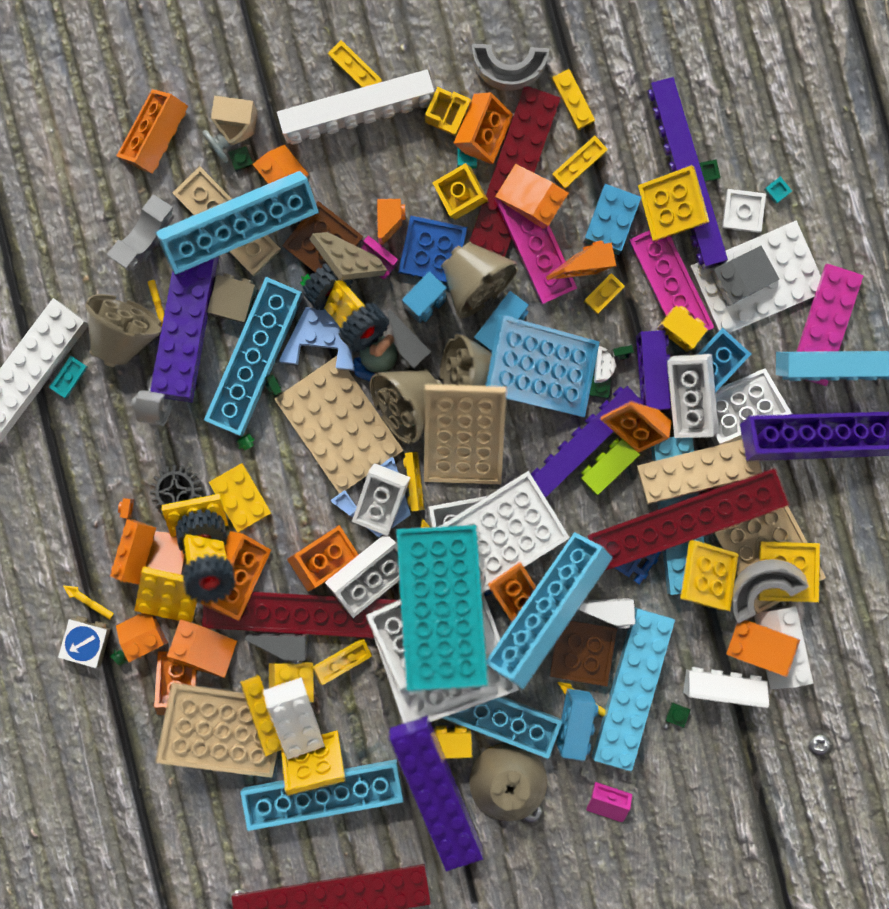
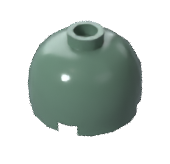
(382, 363)

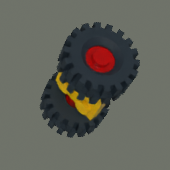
(357, 323)
(207, 570)

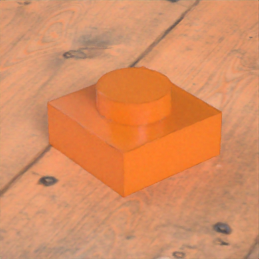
(126, 508)

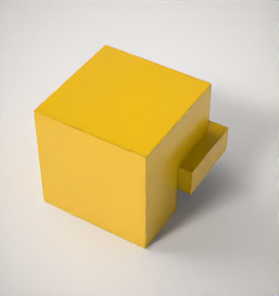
(447, 110)

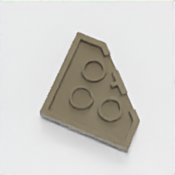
(347, 259)

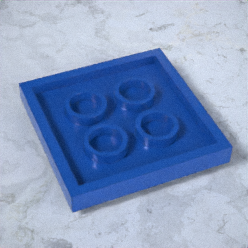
(428, 246)

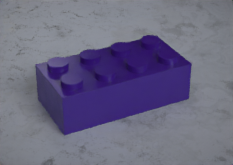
(653, 369)

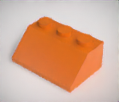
(483, 127)
(133, 551)

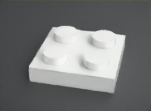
(743, 210)

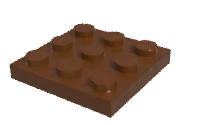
(325, 221)
(584, 653)

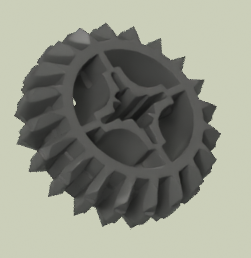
(175, 482)

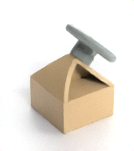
(234, 121)

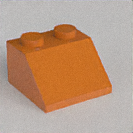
(277, 165)
(390, 217)
(140, 636)

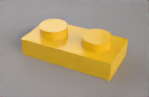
(604, 293)

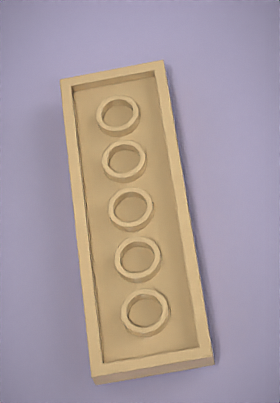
(202, 193)
(696, 471)

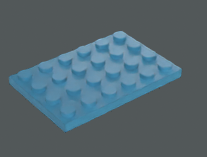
(542, 366)

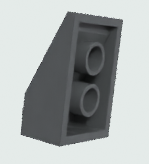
(744, 275)
(411, 349)
(284, 645)

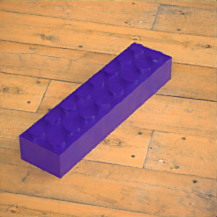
(183, 332)
(815, 436)
(436, 793)

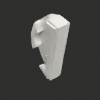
(604, 365)

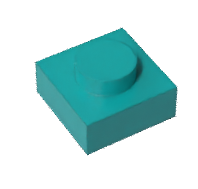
(462, 158)
(778, 190)

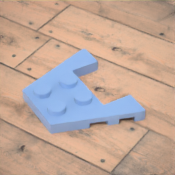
(317, 329)
(345, 503)

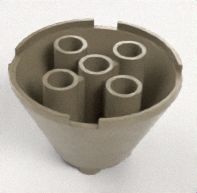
(476, 276)
(119, 328)
(464, 362)
(402, 401)
(502, 766)

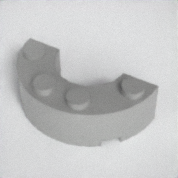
(508, 76)
(143, 238)
(151, 406)
(762, 576)

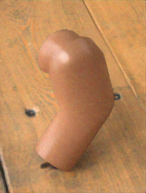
(382, 346)

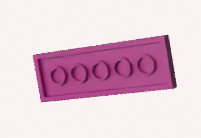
(538, 253)
(668, 276)
(830, 311)

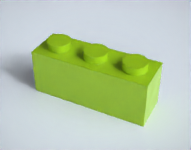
(608, 466)

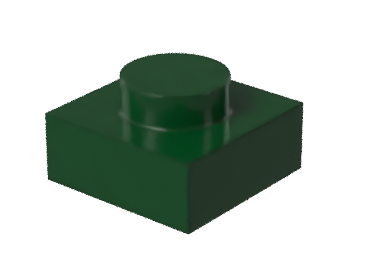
(241, 158)
(710, 170)
(622, 352)
(273, 385)
(600, 389)
(677, 714)

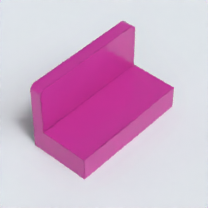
(386, 257)
(609, 802)

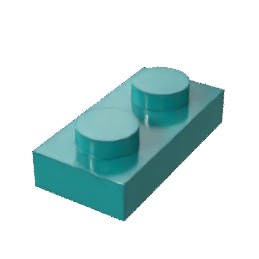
(68, 377)

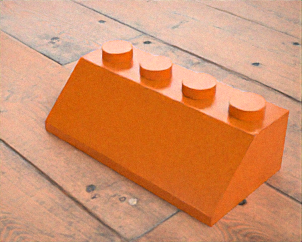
(152, 130)
(248, 562)

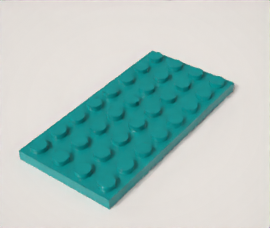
(441, 608)

